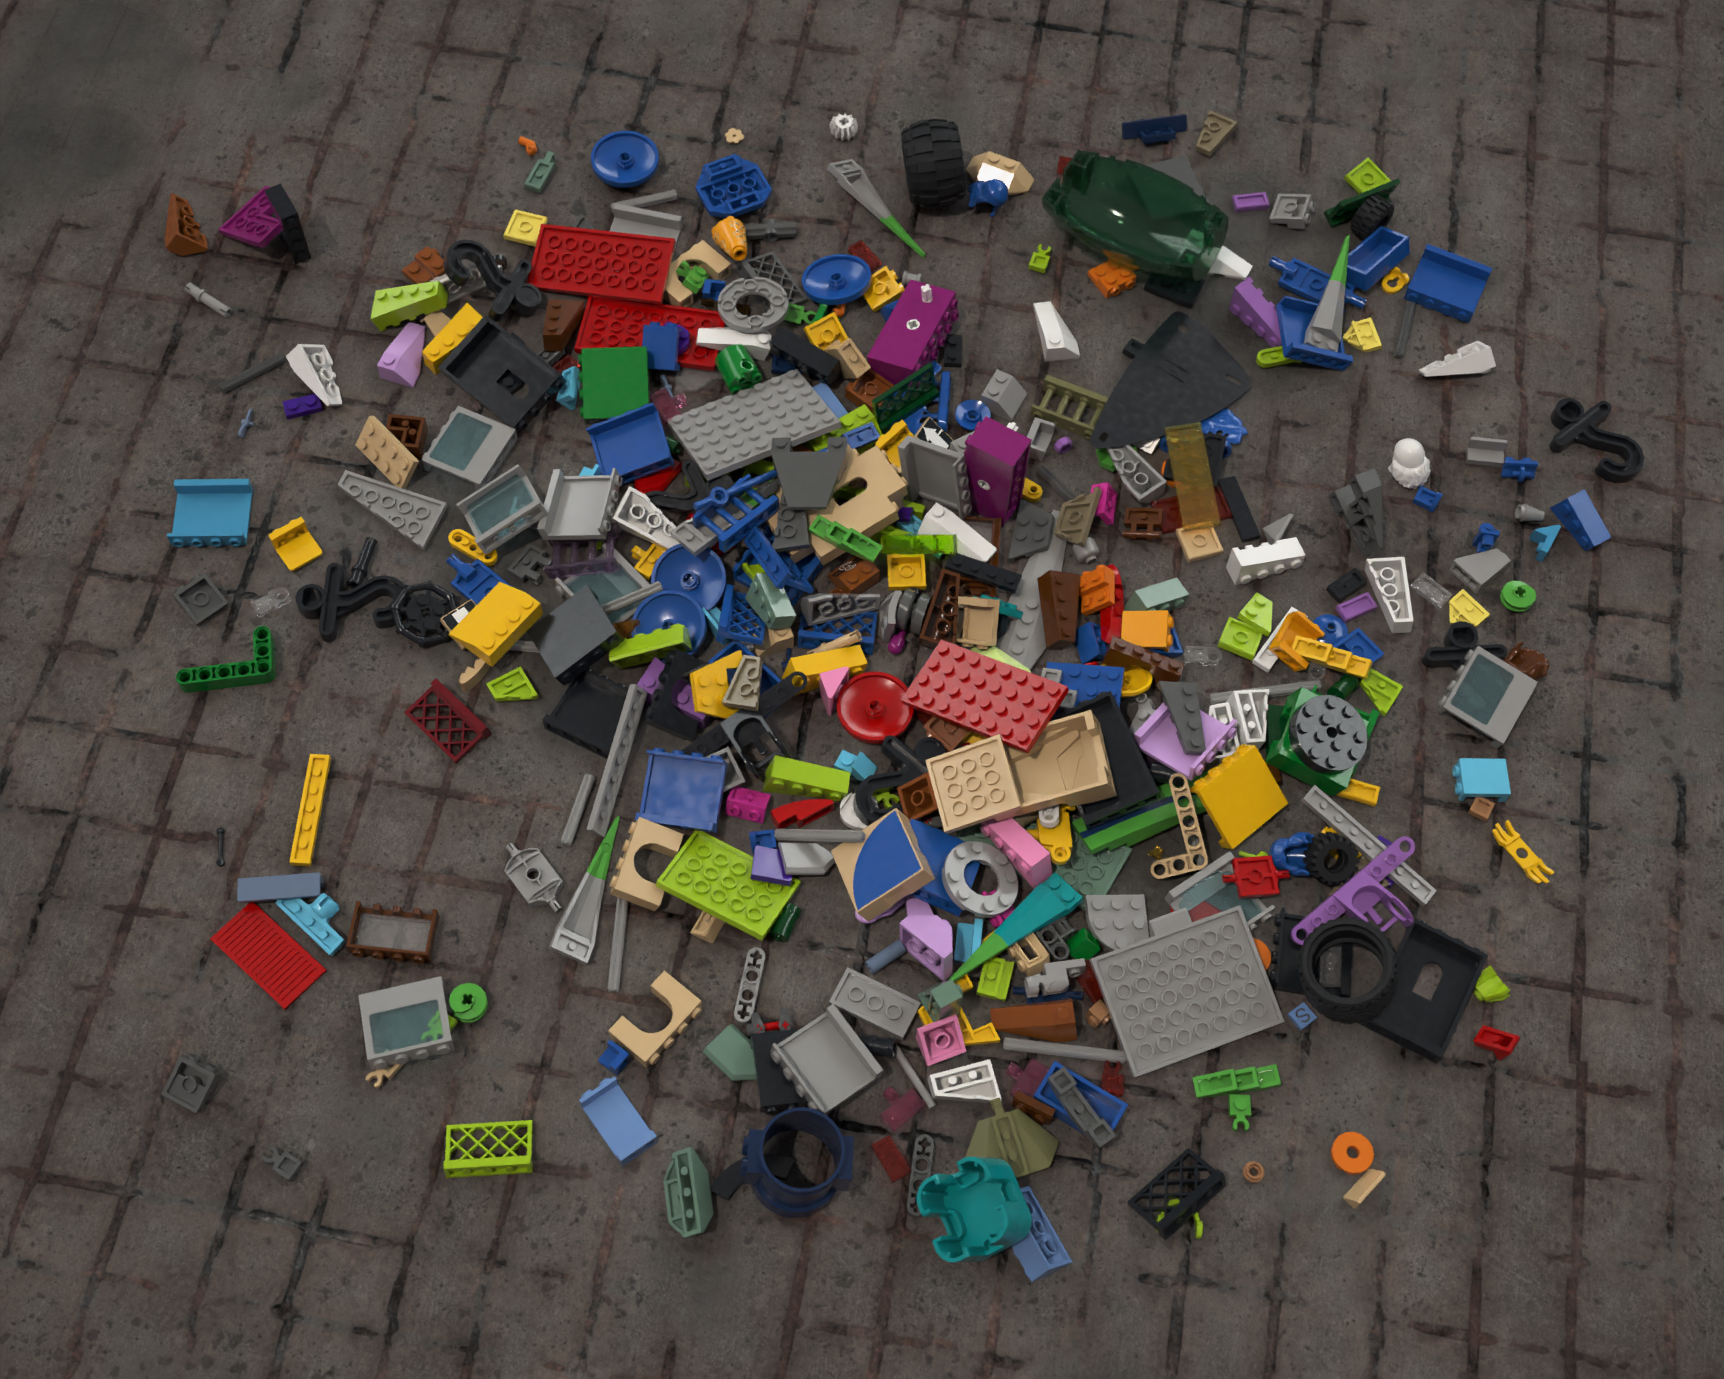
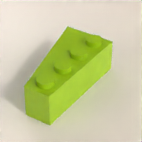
(407, 302)
(805, 779)

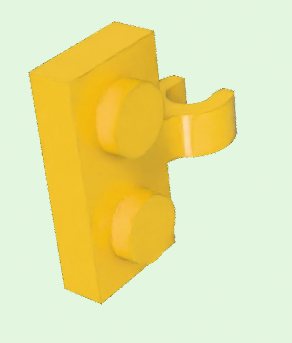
(647, 559)

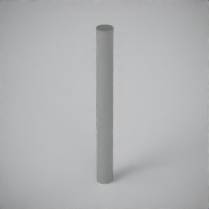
(914, 1078)

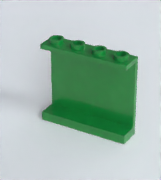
(613, 381)

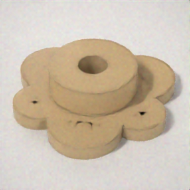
(734, 136)

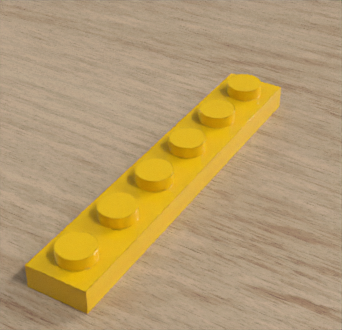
(310, 810)

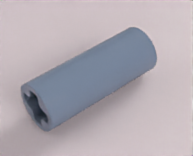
(885, 957)

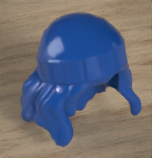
(991, 191)
(1288, 853)

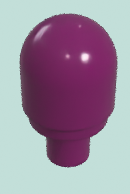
(897, 643)

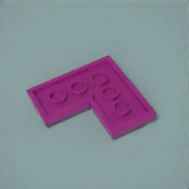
(253, 222)

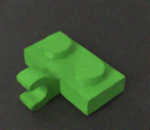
(693, 278)

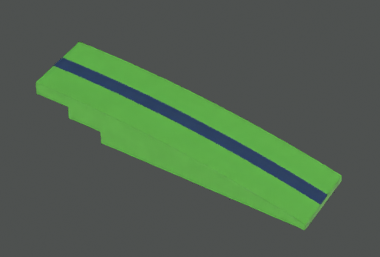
(1138, 823)

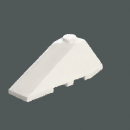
(1470, 359)

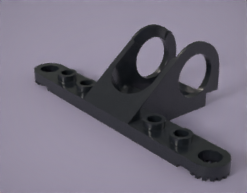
(748, 725)

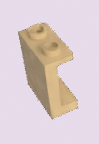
(851, 359)
(979, 622)

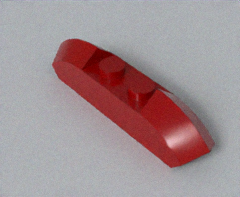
(1112, 615)

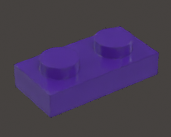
(302, 406)

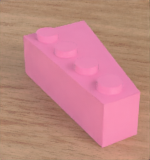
(1020, 848)

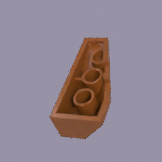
(182, 231)
(1040, 1020)

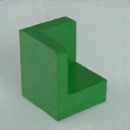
(1083, 945)

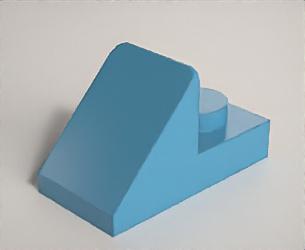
(1545, 538)

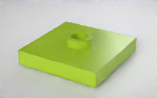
(1366, 177)
(1240, 638)

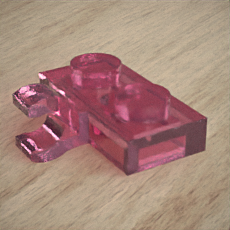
(666, 405)
(1029, 1079)
(901, 1108)

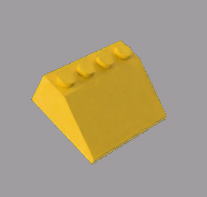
(497, 622)

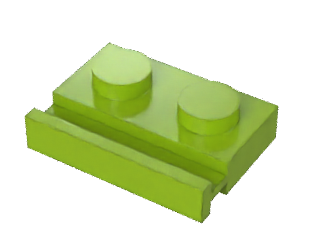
(995, 978)

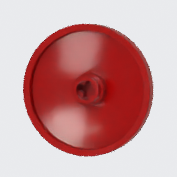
(872, 707)

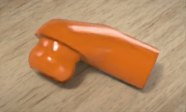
(530, 145)
(839, 311)

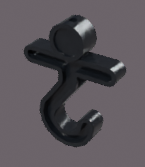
(510, 291)
(1582, 427)
(699, 491)
(334, 602)
(1457, 642)
(912, 766)

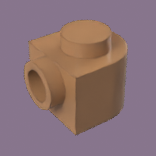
(1098, 1014)

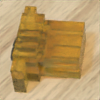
(1156, 852)

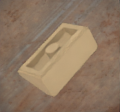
(707, 927)
(1363, 1187)

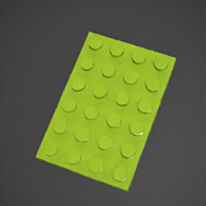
(719, 882)

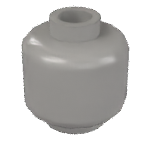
(1087, 553)

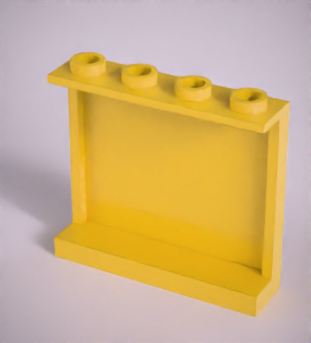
(1239, 795)

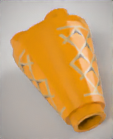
(731, 237)

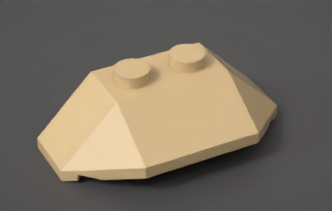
(994, 166)

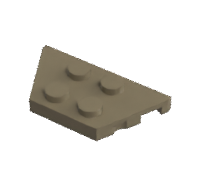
(1076, 518)

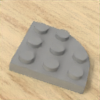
(1117, 919)

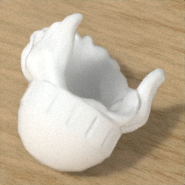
(1410, 464)

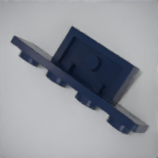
(1155, 129)

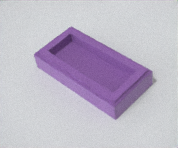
(1250, 202)
(1356, 607)

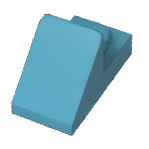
(859, 766)

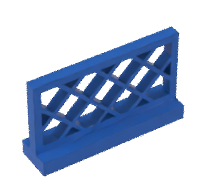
(776, 564)
(729, 614)
(815, 638)

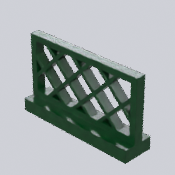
(1347, 208)
(911, 402)

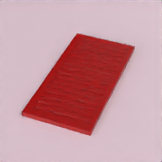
(268, 955)

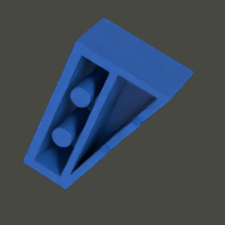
(1582, 520)

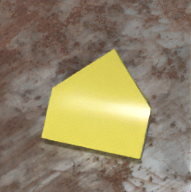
(1363, 336)
(1466, 609)

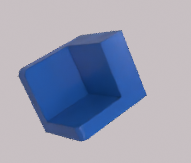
(713, 288)
(614, 1058)

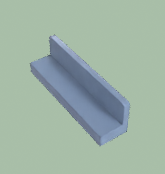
(279, 887)

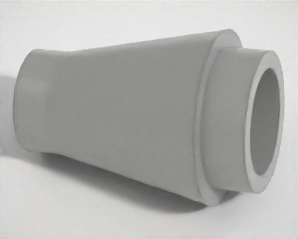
(1527, 513)

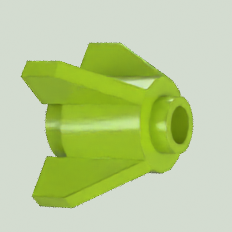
(1490, 987)

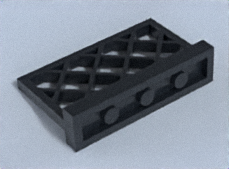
(1192, 1201)

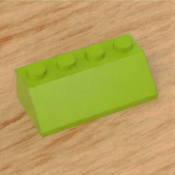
(848, 422)
(646, 647)

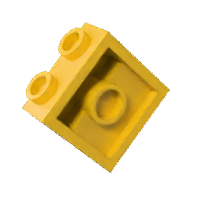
(883, 289)
(825, 331)
(906, 571)

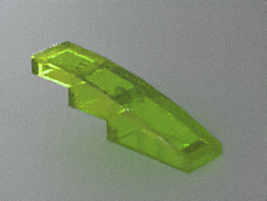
(919, 543)

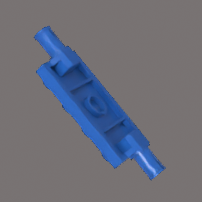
(1310, 281)
(473, 579)

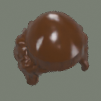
(1528, 661)

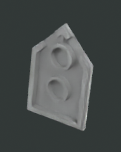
(805, 858)

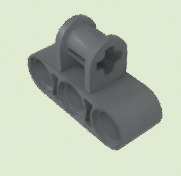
(1059, 932)

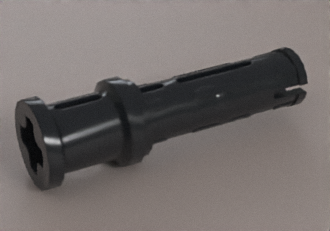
(360, 570)

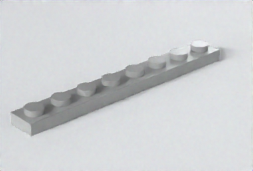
(617, 760)
(1366, 843)

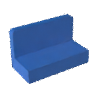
(1089, 642)

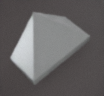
(1277, 529)

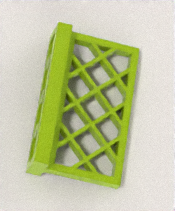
(488, 1166)

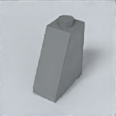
(1480, 568)

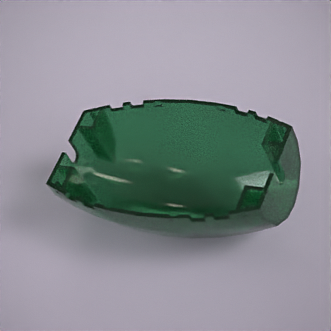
(1137, 217)

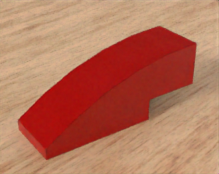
(801, 812)

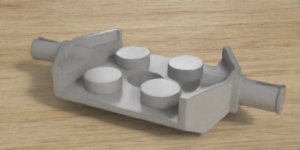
(536, 891)

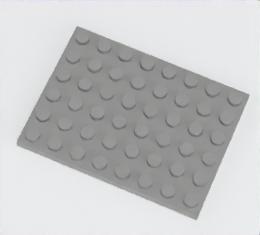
(742, 426)
(1186, 991)

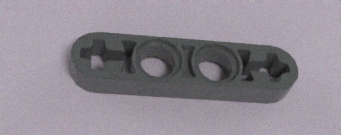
(917, 1175)

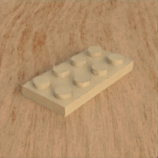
(387, 452)

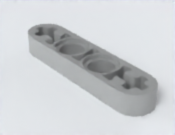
(752, 986)

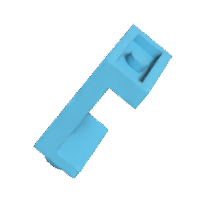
(1481, 778)

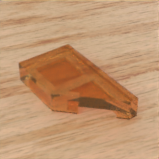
(625, 628)

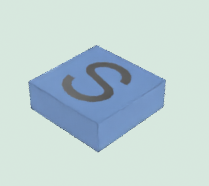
(1302, 1016)

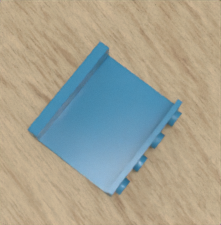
(211, 512)

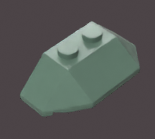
(688, 1193)

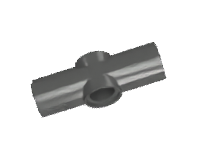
(770, 230)

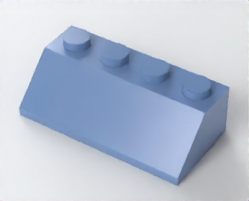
(1041, 1249)

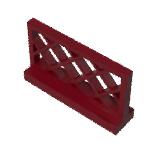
(459, 709)

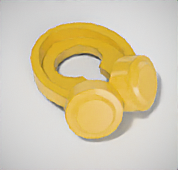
(1394, 273)

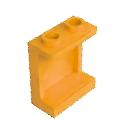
(1148, 629)
(1281, 646)

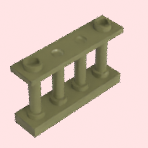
(1074, 393)

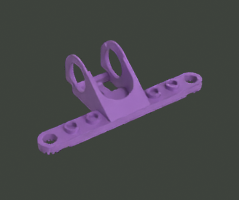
(1362, 893)

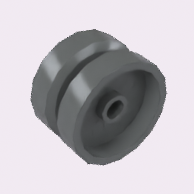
(911, 611)

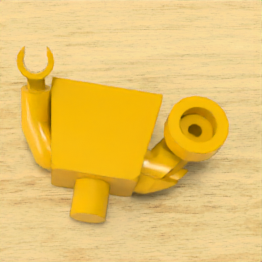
(1056, 839)

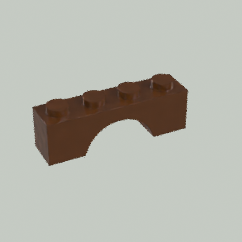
(1124, 654)

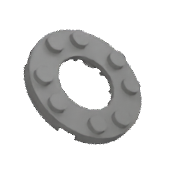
(759, 286)
(963, 896)

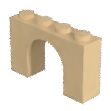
(702, 256)
(627, 882)
(647, 1046)

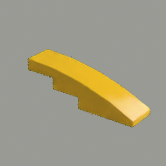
(1331, 657)

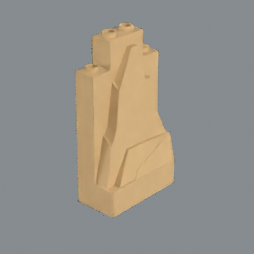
(1063, 766)

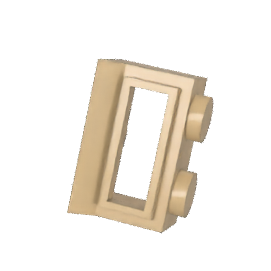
(1033, 966)

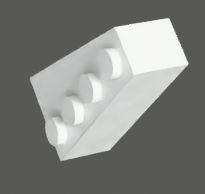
(1264, 560)
(1391, 589)

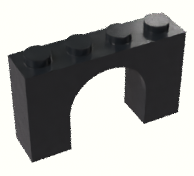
(292, 232)
(662, 711)

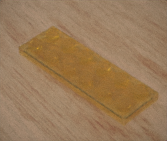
(1192, 476)

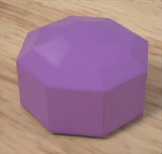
(1063, 445)

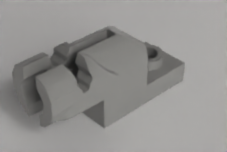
(1053, 977)

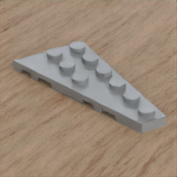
(403, 510)

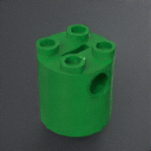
(737, 368)

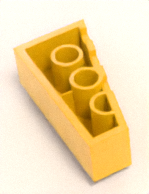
(450, 337)
(825, 661)

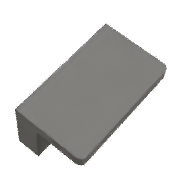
(1485, 451)

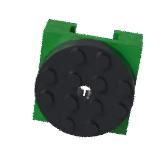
(1319, 740)

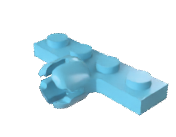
(315, 920)

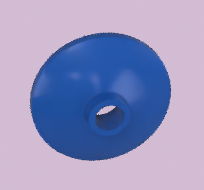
(971, 409)
(1331, 636)

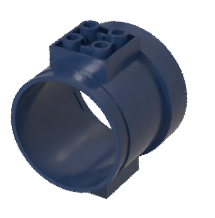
(789, 1200)

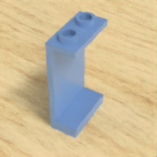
(617, 1121)

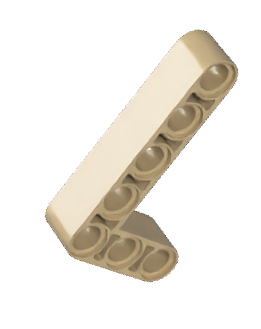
(1187, 831)

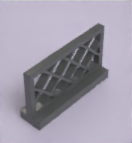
(747, 272)

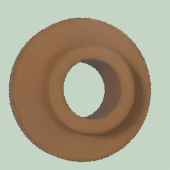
(1255, 1166)

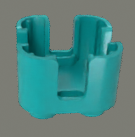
(978, 1208)

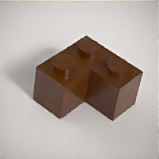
(409, 431)

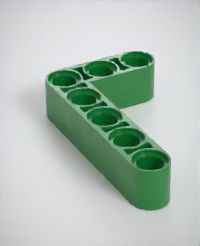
(234, 670)

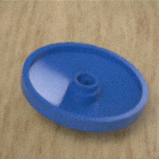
(624, 159)
(836, 279)
(698, 576)
(672, 608)

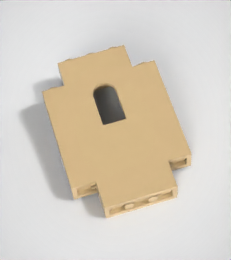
(864, 513)

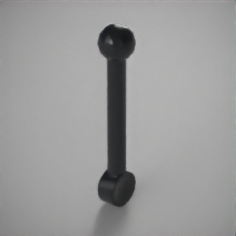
(220, 862)

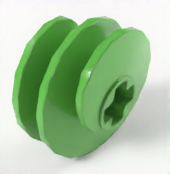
(1517, 596)
(465, 1012)

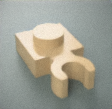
(380, 1074)

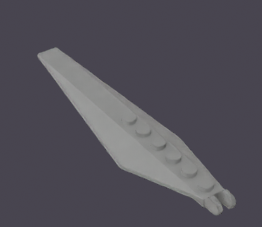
(1025, 636)

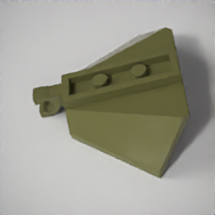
(1013, 1139)

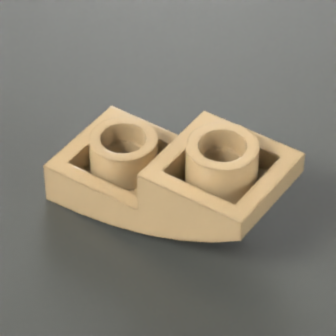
(473, 675)

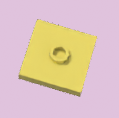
(524, 227)

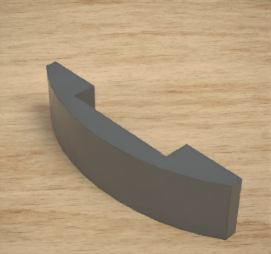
(1078, 1108)

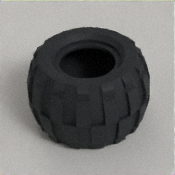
(933, 163)

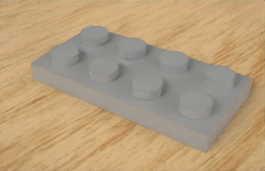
(875, 1003)

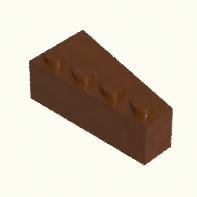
(1059, 607)
(943, 611)

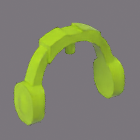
(1198, 1224)

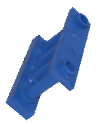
(742, 527)

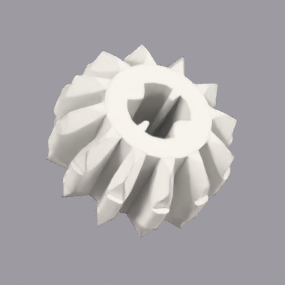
(843, 127)

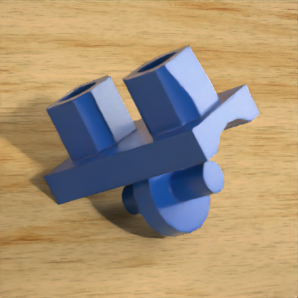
(1519, 468)
(1485, 537)

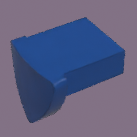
(887, 310)
(1427, 499)
(762, 838)

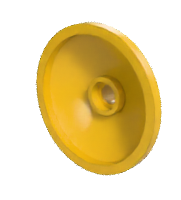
(1135, 680)

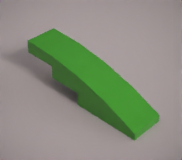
(845, 538)
(1236, 1081)

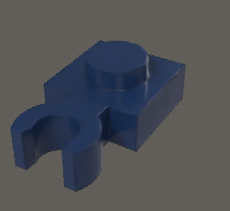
(781, 366)

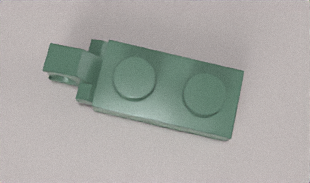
(540, 173)

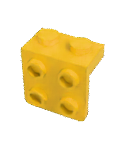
(891, 440)
(295, 544)

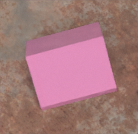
(830, 685)
(940, 1040)

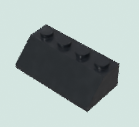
(806, 356)

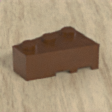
(560, 322)

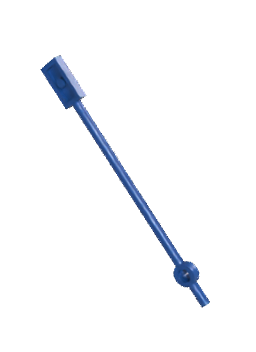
(855, 438)

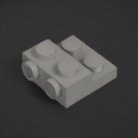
(1293, 210)

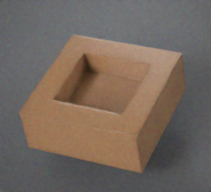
(1481, 808)

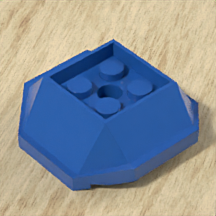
(732, 187)

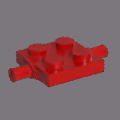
(1255, 877)

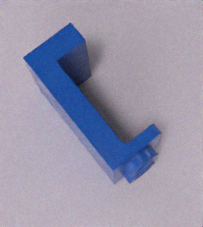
(662, 346)

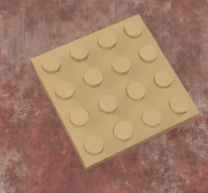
(973, 784)

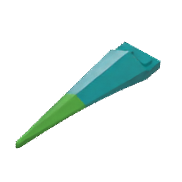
(1041, 907)

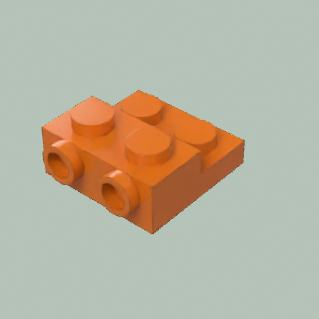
(1112, 278)
(1097, 589)

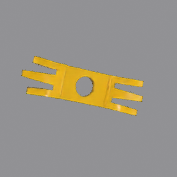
(1512, 843)

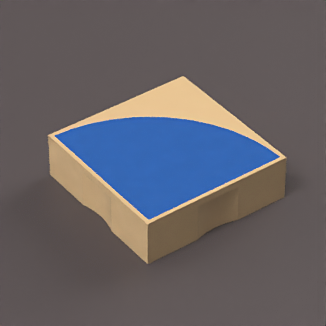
(883, 865)

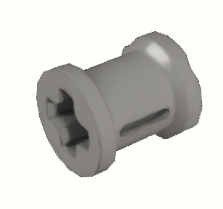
(907, 276)

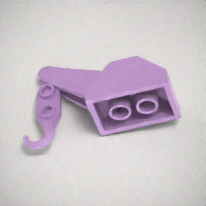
(923, 935)

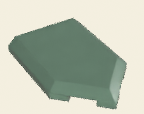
(732, 1054)

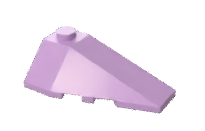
(403, 357)

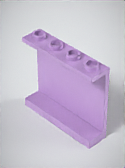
(1159, 740)

